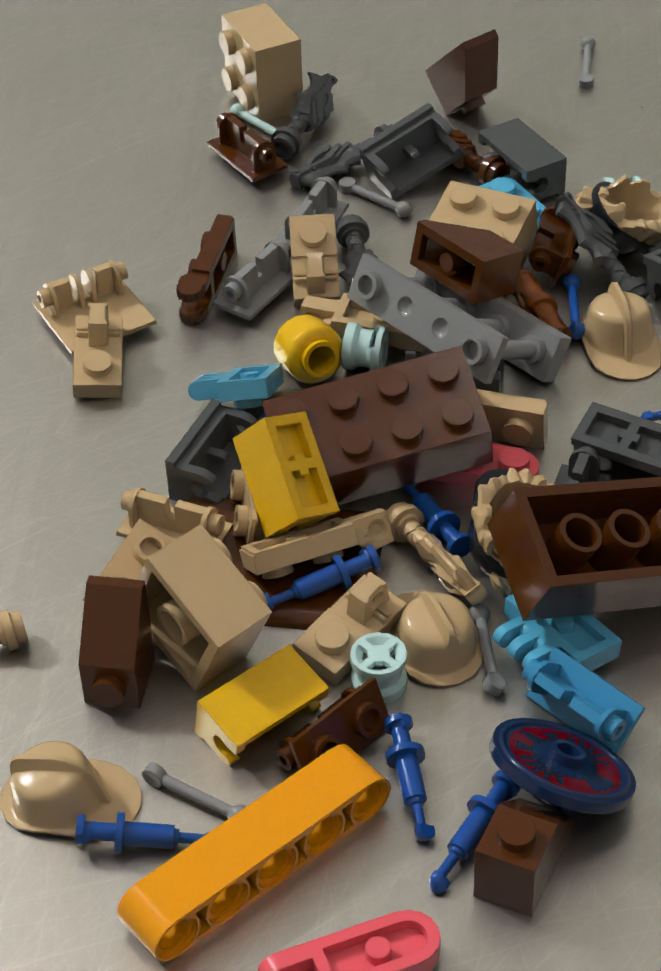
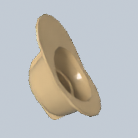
(621, 335)
(438, 639)
(58, 782)

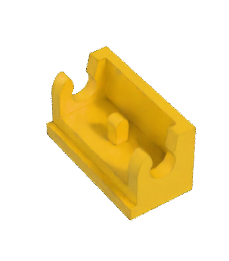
(285, 473)
(257, 702)

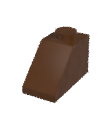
(466, 74)
(467, 260)
(115, 642)
(520, 854)

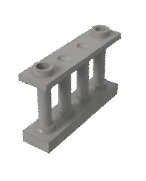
(447, 320)

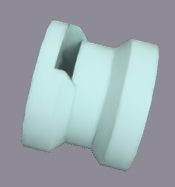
(364, 347)
(383, 658)

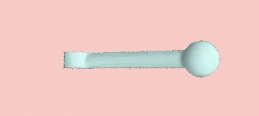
(240, 111)

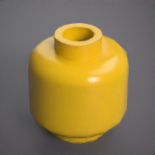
(308, 349)

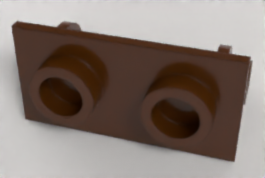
(245, 149)
(553, 247)
(351, 720)

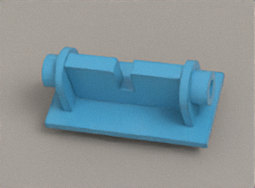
(582, 699)

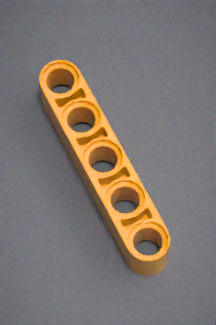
(252, 852)

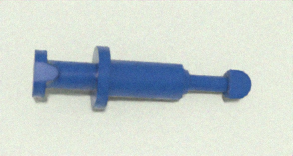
(440, 523)
(329, 577)
(406, 759)
(473, 828)
(132, 833)

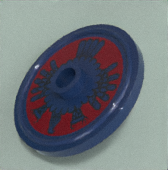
(562, 766)

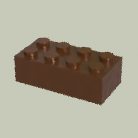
(395, 424)
(581, 547)

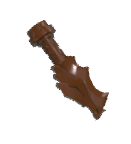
(486, 168)

